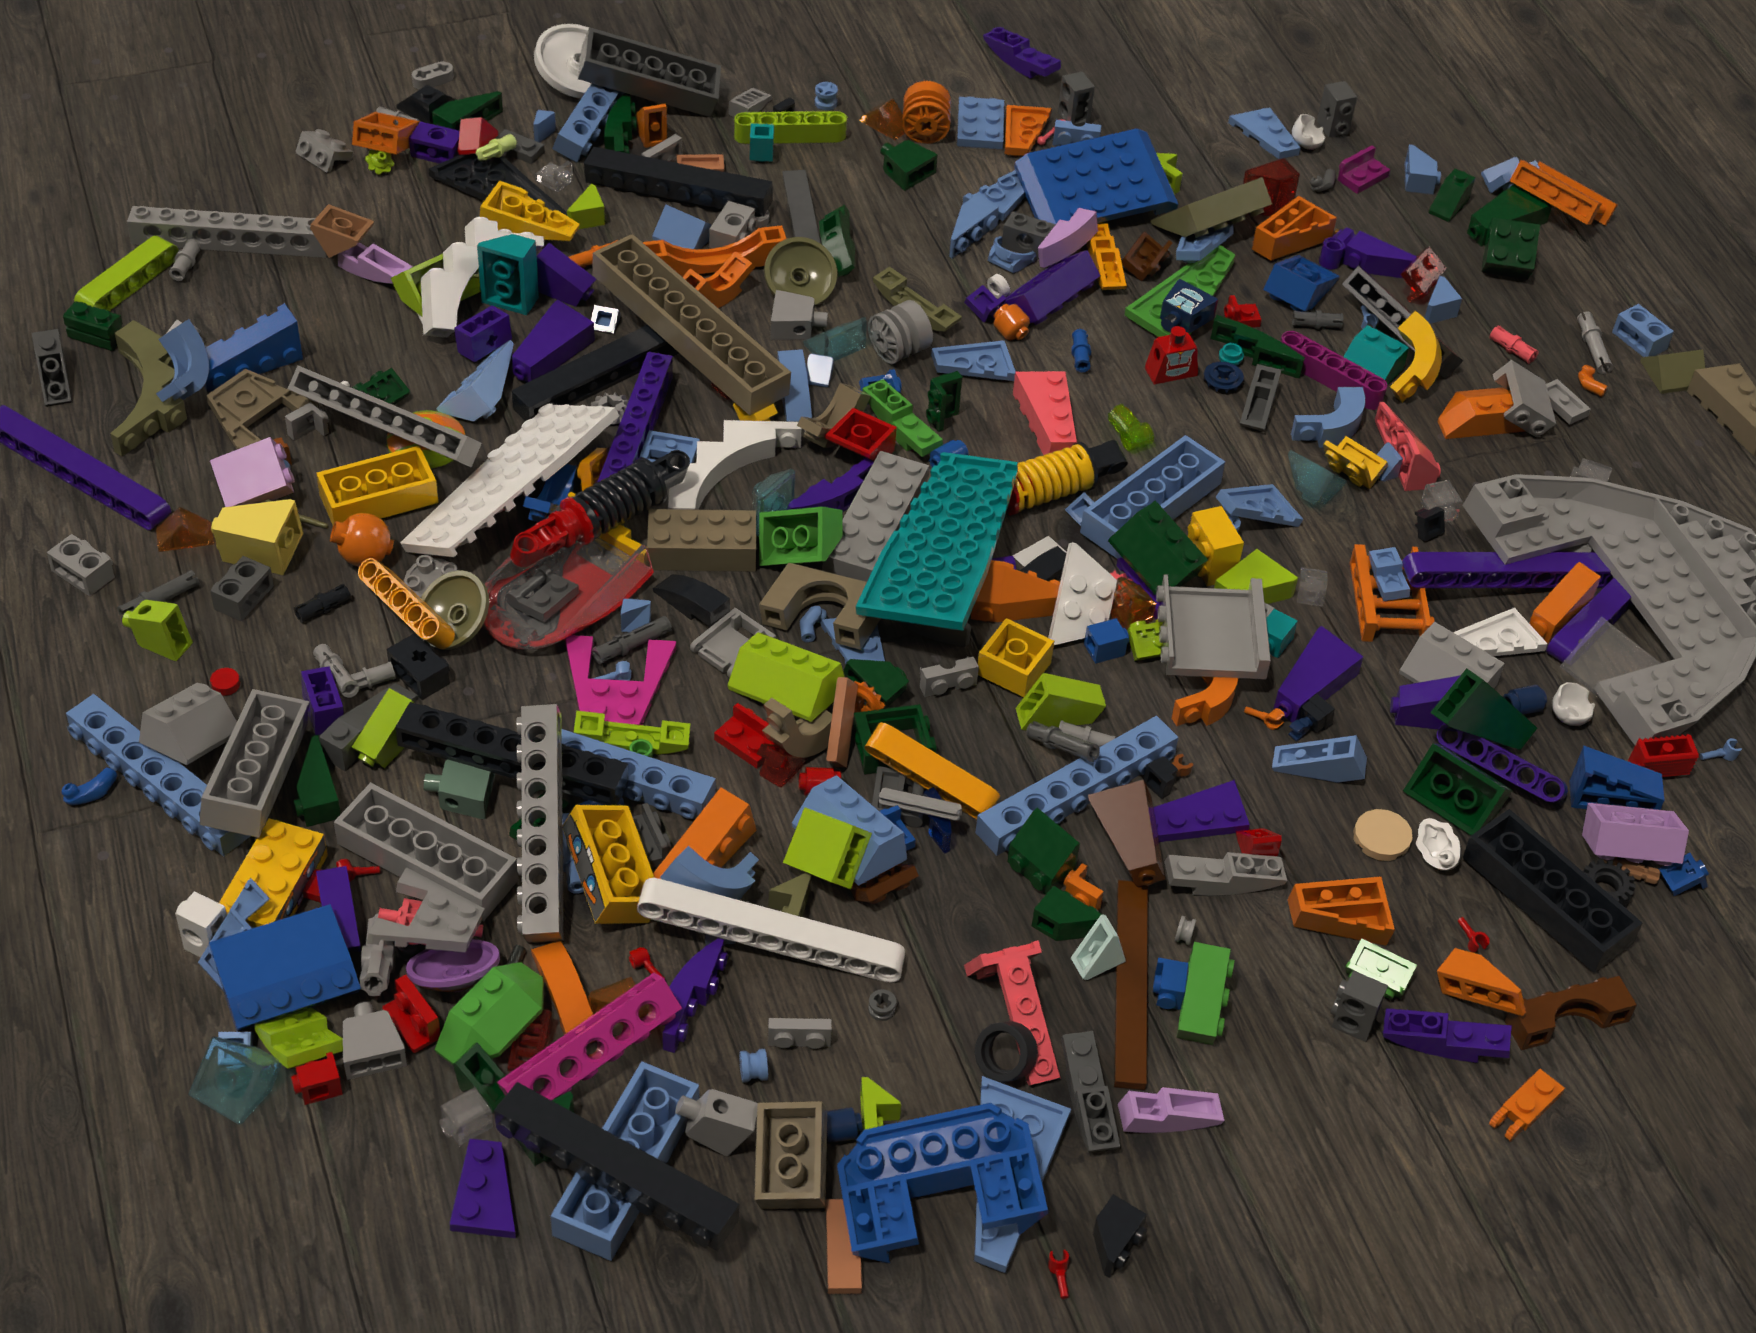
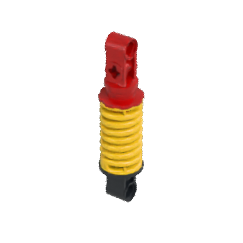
(1063, 473)

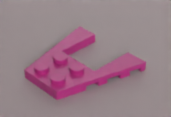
(617, 699)

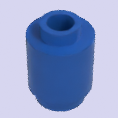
(952, 446)

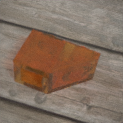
(1131, 603)

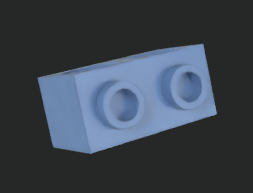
(1642, 331)

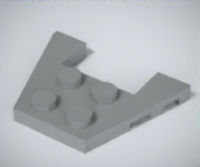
(442, 921)

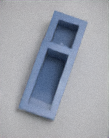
(798, 400)

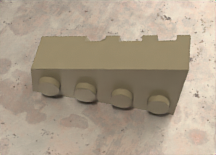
(1731, 397)

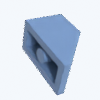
(1420, 172)

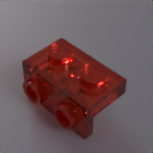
(1423, 273)

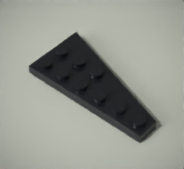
(481, 177)

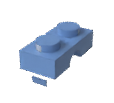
(1068, 133)

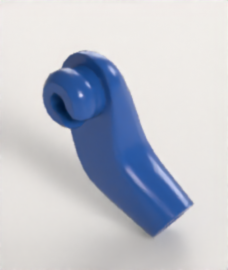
(91, 790)

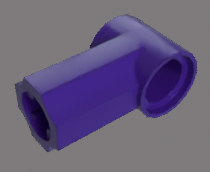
(1334, 248)

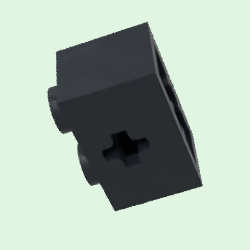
(419, 666)

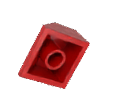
(863, 434)

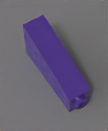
(552, 342)
(1321, 669)

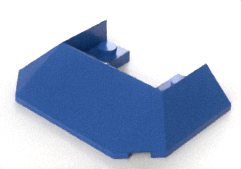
(935, 1156)

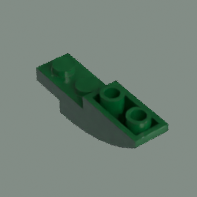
(620, 125)
(837, 239)

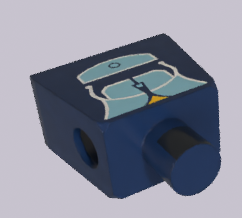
(1187, 307)

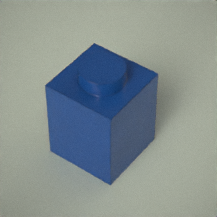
(1106, 640)

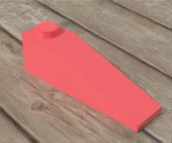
(1418, 461)

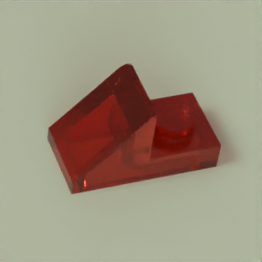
(779, 764)

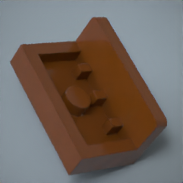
(1144, 256)
(892, 879)

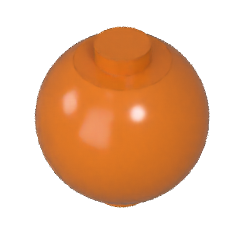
(362, 538)

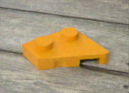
(591, 467)

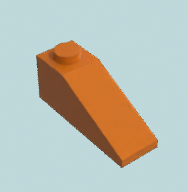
(1478, 981)

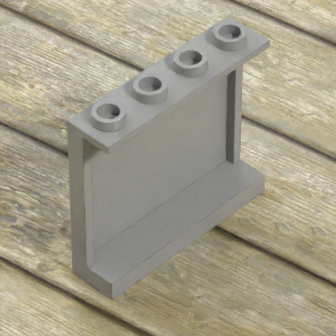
(1213, 631)

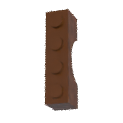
(1602, 1002)

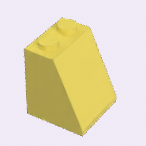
(260, 532)

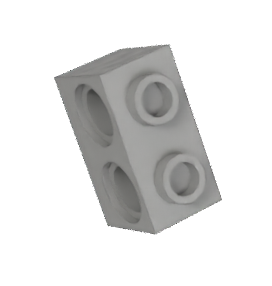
(81, 564)

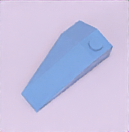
(481, 389)

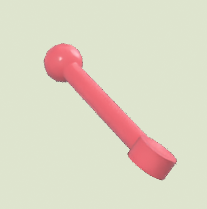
(1042, 140)

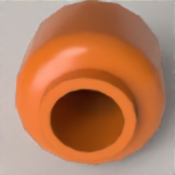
(1011, 322)

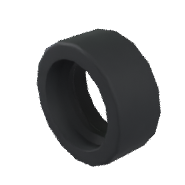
(985, 1057)

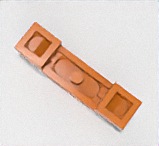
(563, 984)

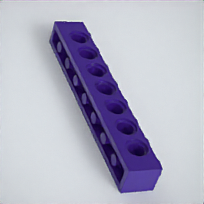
(640, 412)

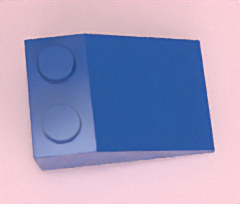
(1299, 282)

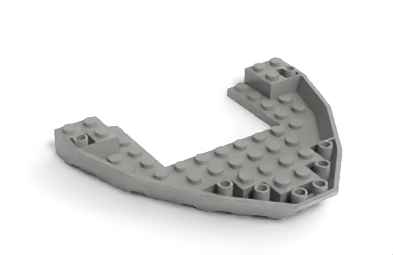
(1677, 561)

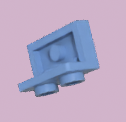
(1500, 175)

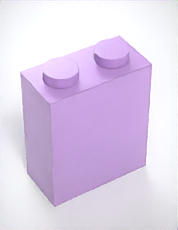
(253, 474)

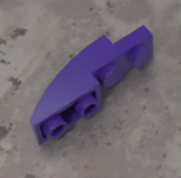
(1017, 53)
(835, 495)
(693, 987)
(1438, 1036)

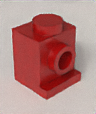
(317, 1080)

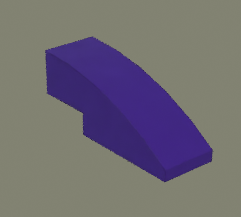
(336, 890)

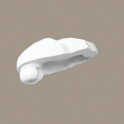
(1438, 844)

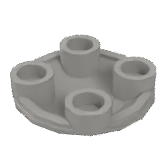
(426, 571)

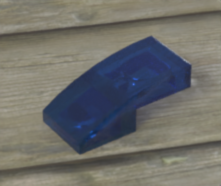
(939, 827)

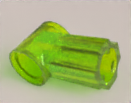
(1131, 431)

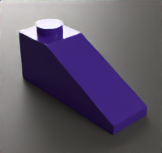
(1376, 256)

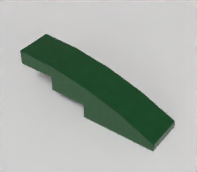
(1259, 346)

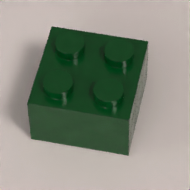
(1510, 248)

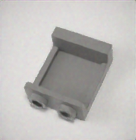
(1530, 397)

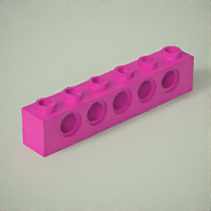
(598, 1027)

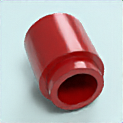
(814, 776)

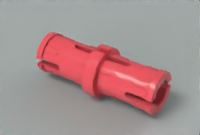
(1513, 344)

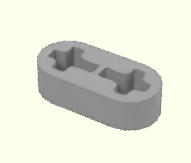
(432, 75)

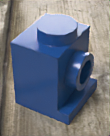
(1170, 983)

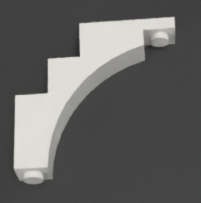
(741, 445)

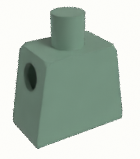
(462, 788)

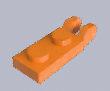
(1528, 1103)

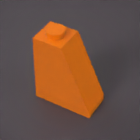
(1564, 601)

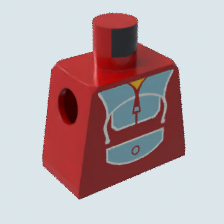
(1172, 357)

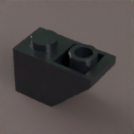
(1116, 1231)

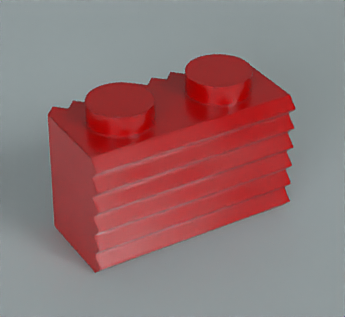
(1666, 755)

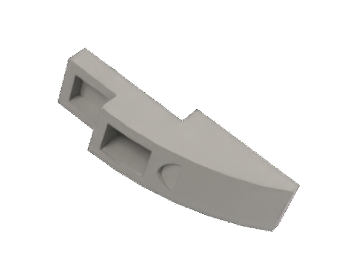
(1231, 875)

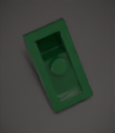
(480, 1071)

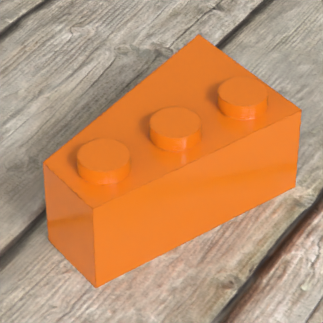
(1293, 229)
(1343, 909)

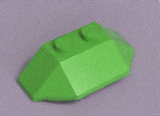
(493, 1012)

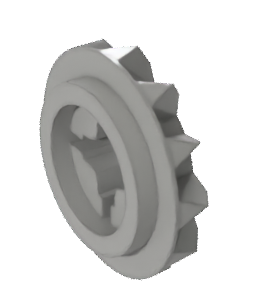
(616, 401)

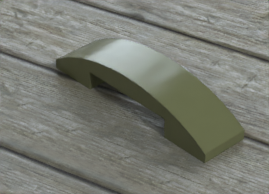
(895, 290)

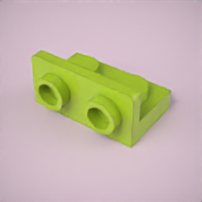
(1145, 640)

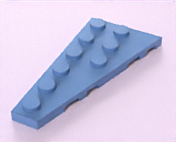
(1046, 1124)

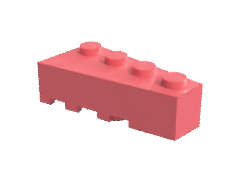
(1047, 407)

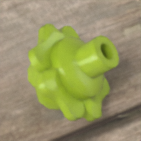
(379, 161)

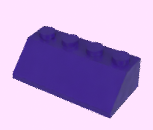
(1054, 286)

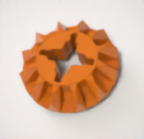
(870, 696)

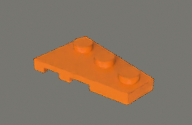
(1023, 128)

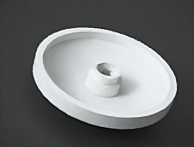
(559, 56)

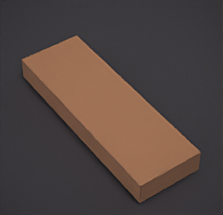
(842, 722)
(842, 1265)

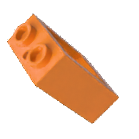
(381, 133)

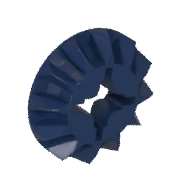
(1223, 370)

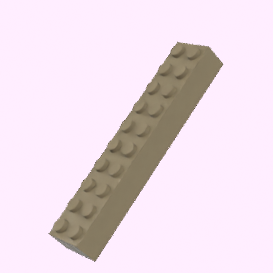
(691, 324)

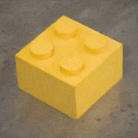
(1217, 540)
(1015, 657)

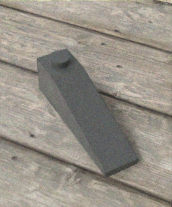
(341, 735)

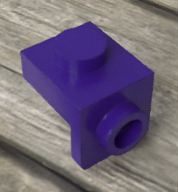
(984, 303)

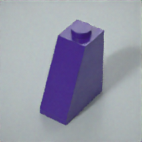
(562, 277)
(1417, 700)

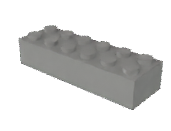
(876, 514)
(254, 763)
(405, 836)

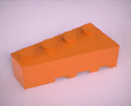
(716, 831)

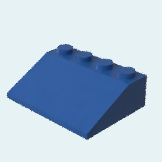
(284, 967)

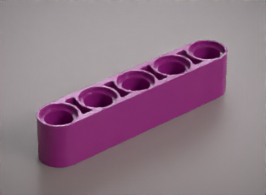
(1335, 370)

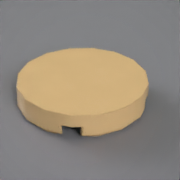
(1382, 834)

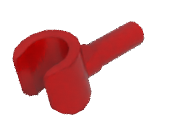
(357, 871)
(1479, 937)
(641, 957)
(1059, 1268)

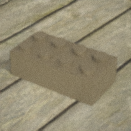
(702, 540)

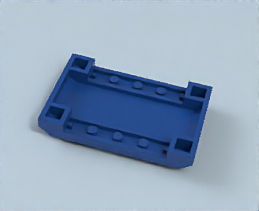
(1103, 174)

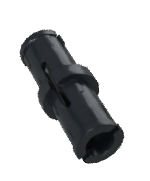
(322, 603)

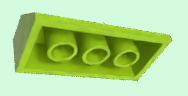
(409, 283)
(786, 673)

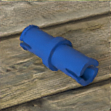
(1081, 350)

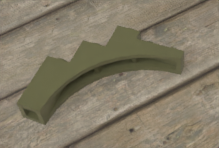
(157, 369)

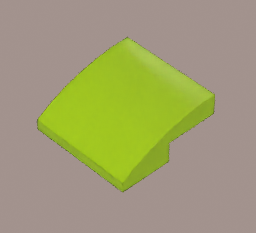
(298, 1037)

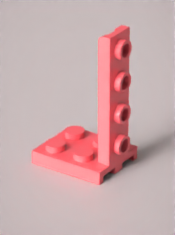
(1021, 1000)

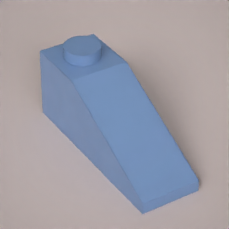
(1325, 759)

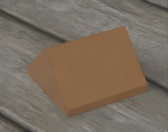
(339, 229)

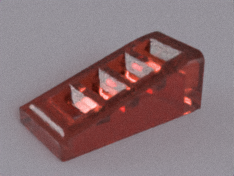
(541, 1026)

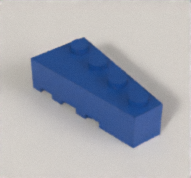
(260, 348)

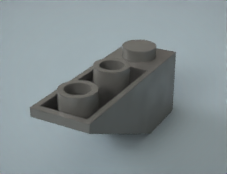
(51, 367)

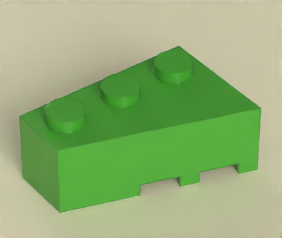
(1205, 993)

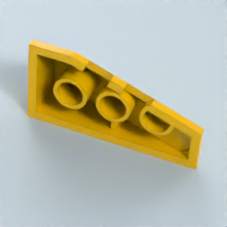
(520, 214)

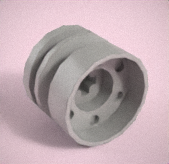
(900, 331)

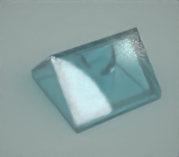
(840, 340)

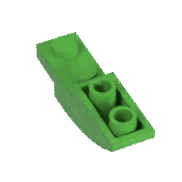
(898, 411)

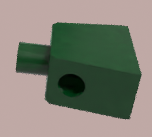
(908, 163)

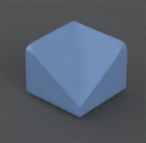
(635, 614)

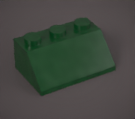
(1157, 547)
(1457, 789)

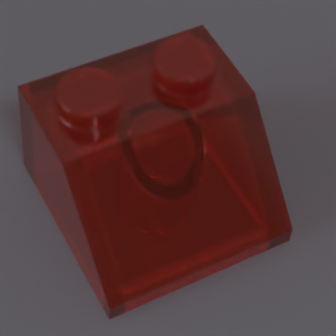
(1280, 181)

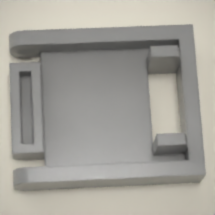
(722, 642)

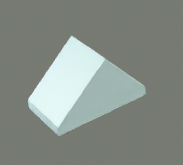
(1098, 950)

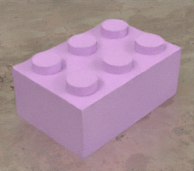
(1635, 834)

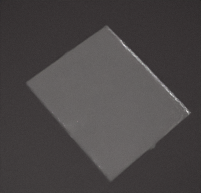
(1605, 655)

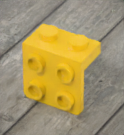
(1355, 461)

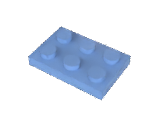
(980, 122)

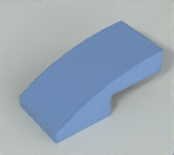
(1388, 574)

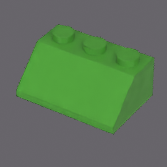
(798, 535)

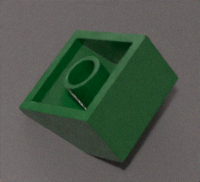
(1043, 852)

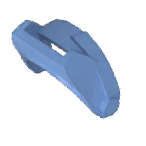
(999, 256)

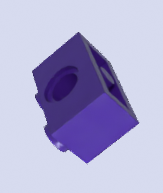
(433, 143)

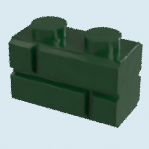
(92, 325)

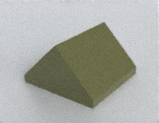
(1673, 370)

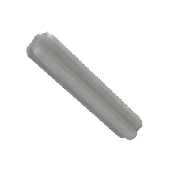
(920, 804)

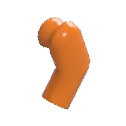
(1589, 383)

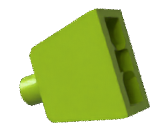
(159, 628)

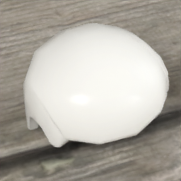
(1306, 133)
(1572, 704)

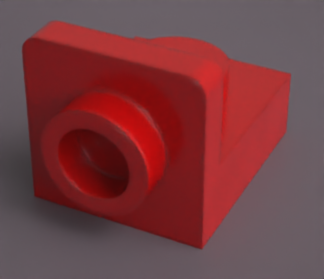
(1245, 313)

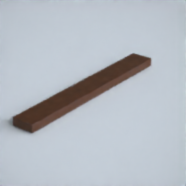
(1131, 987)

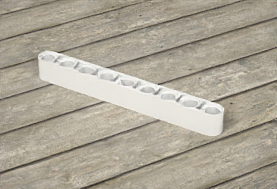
(771, 930)

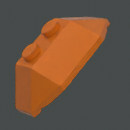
(1477, 414)

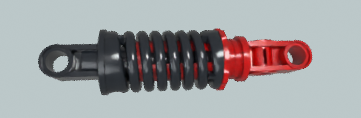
(602, 507)

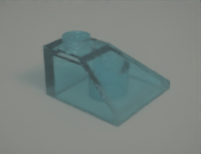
(1313, 480)
(773, 493)
(234, 1078)

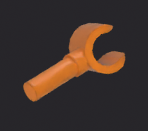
(1271, 720)

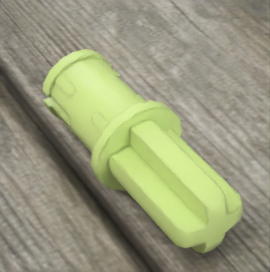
(496, 147)

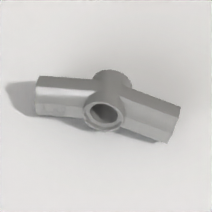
(376, 964)

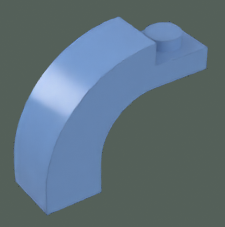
(189, 361)
(1334, 426)
(695, 872)

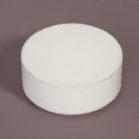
(998, 286)

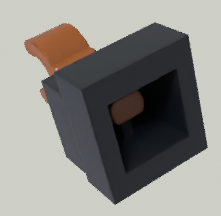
(1161, 774)

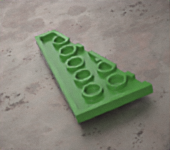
(1204, 274)

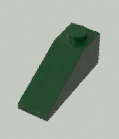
(483, 106)
(315, 789)

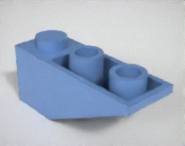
(974, 220)

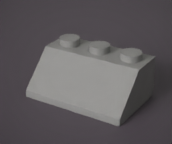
(1446, 655)
(188, 724)

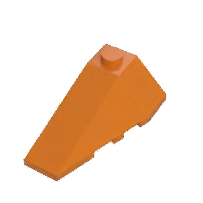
(1014, 595)

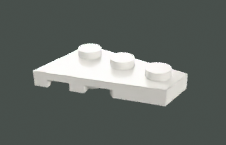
(1504, 635)

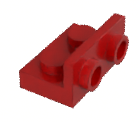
(743, 735)
(413, 1016)

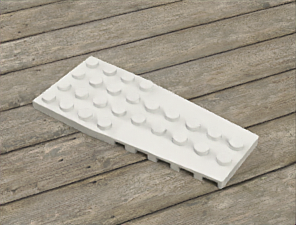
(530, 454)

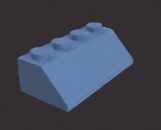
(843, 803)

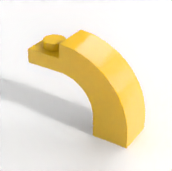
(1427, 358)

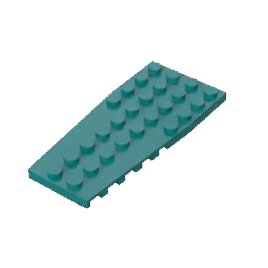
(943, 545)

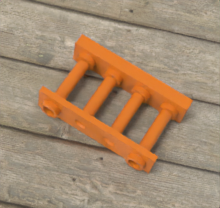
(1563, 192)
(1368, 603)

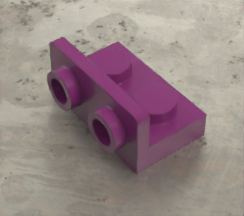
(1362, 170)

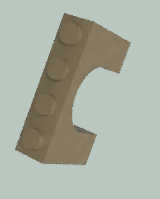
(803, 585)

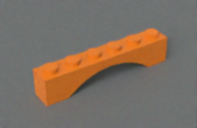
(752, 247)

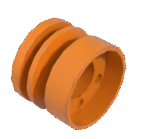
(926, 112)

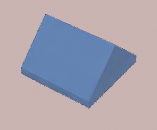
(681, 229)

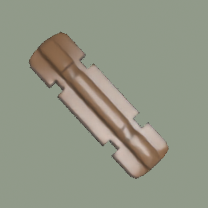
(1638, 870)

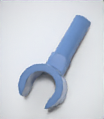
(1368, 318)
(622, 672)
(1727, 751)

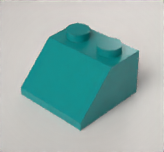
(1377, 353)

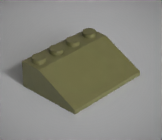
(1216, 210)

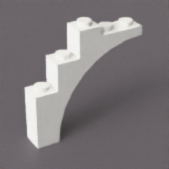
(443, 287)

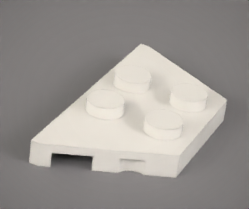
(1082, 597)

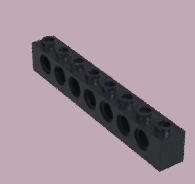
(495, 751)

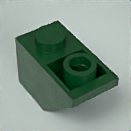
(1063, 916)

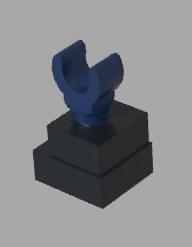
(1315, 715)

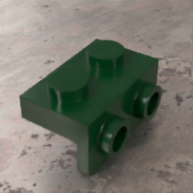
(944, 398)

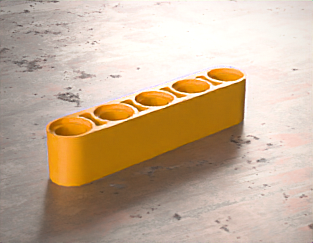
(406, 603)
(930, 770)

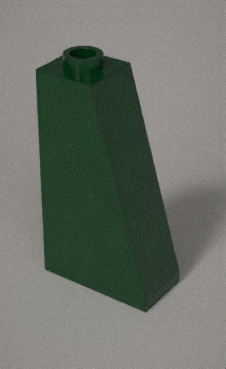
(1513, 205)
(1482, 711)

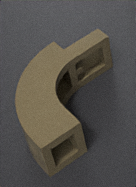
(842, 402)
(797, 737)

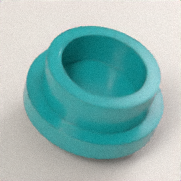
(1231, 353)

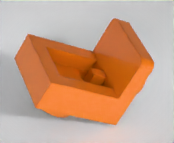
(1081, 889)

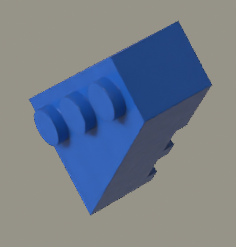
(1614, 781)

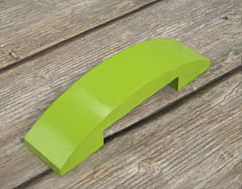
(665, 739)

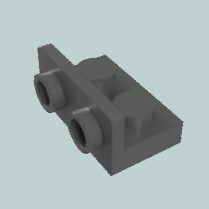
(653, 841)

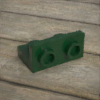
(384, 386)

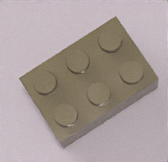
(791, 1155)

